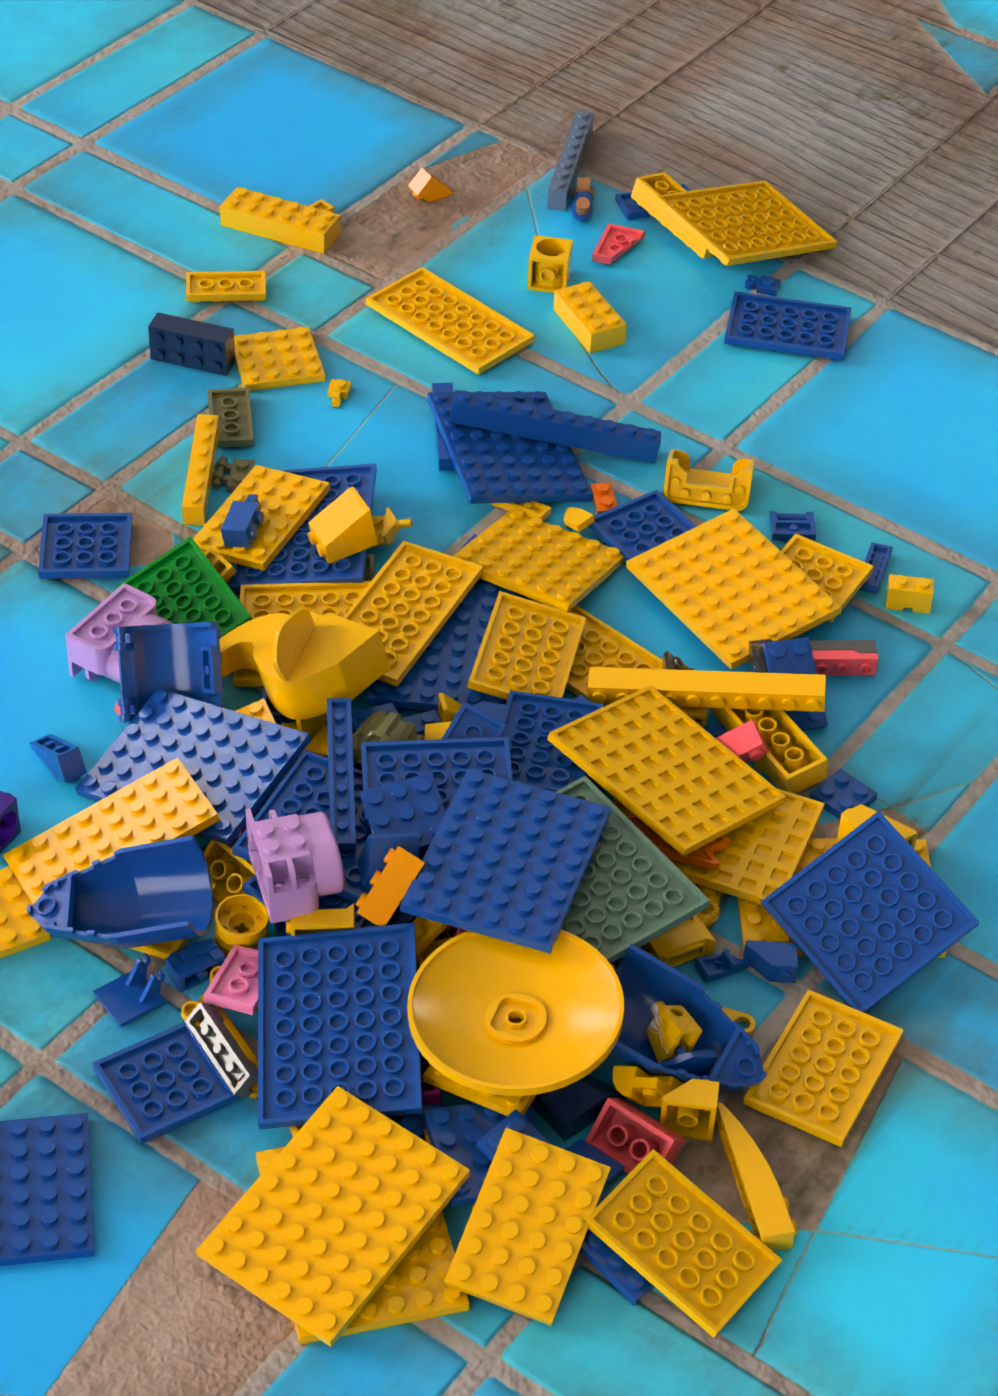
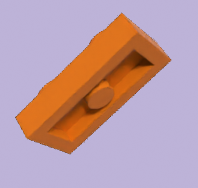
(603, 497)

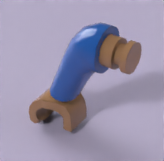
(582, 203)

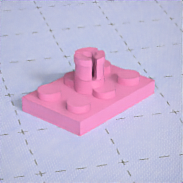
(236, 982)

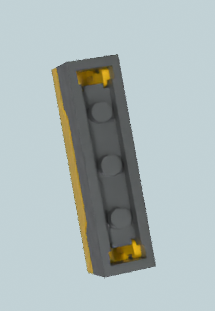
(225, 1049)

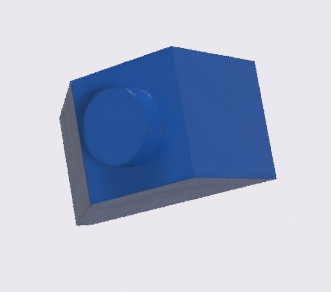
(773, 960)

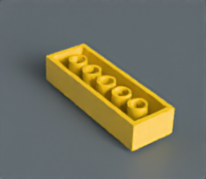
(645, 193)
(280, 220)
(792, 757)

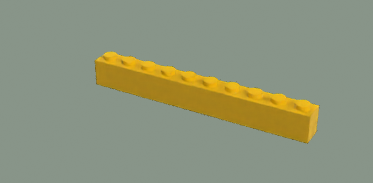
(712, 688)

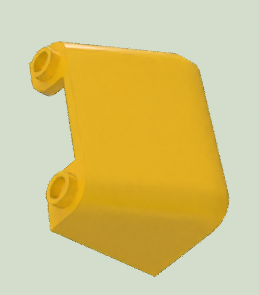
(707, 487)

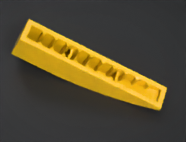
(756, 1184)

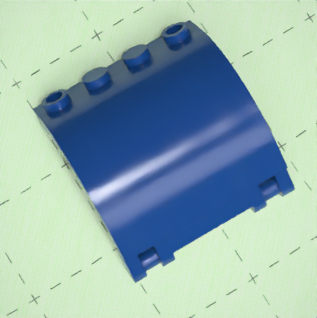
(171, 658)

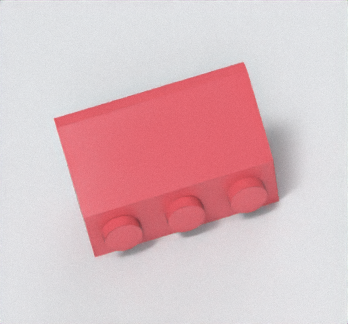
(631, 1135)

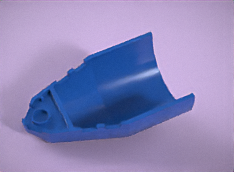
(132, 897)
(649, 981)

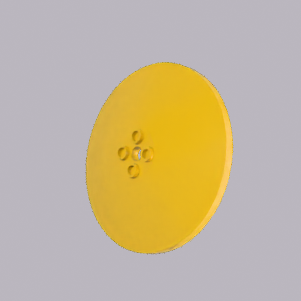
(479, 983)

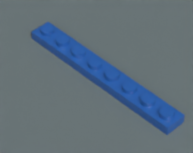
(341, 772)

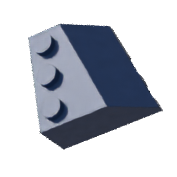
(574, 1106)

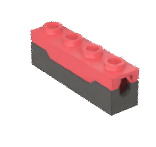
(845, 657)

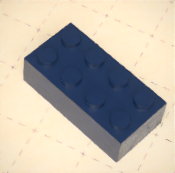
(191, 343)

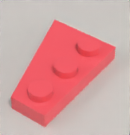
(615, 242)

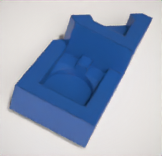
(719, 966)
(694, 1062)

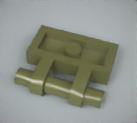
(236, 471)

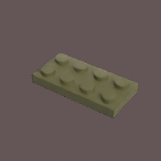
(234, 414)

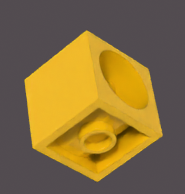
(549, 264)

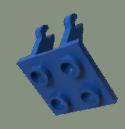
(132, 994)

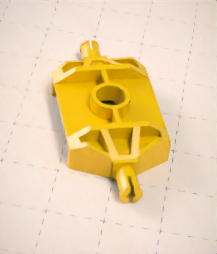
(387, 527)

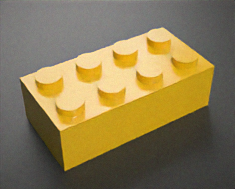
(590, 317)

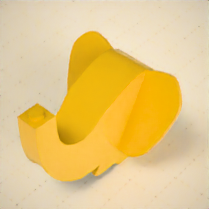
(306, 661)

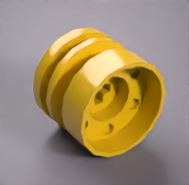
(241, 922)

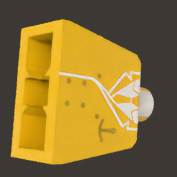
(671, 1029)

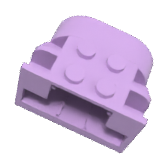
(92, 639)
(294, 862)

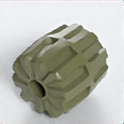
(381, 728)

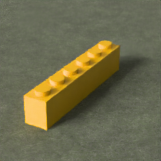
(200, 470)

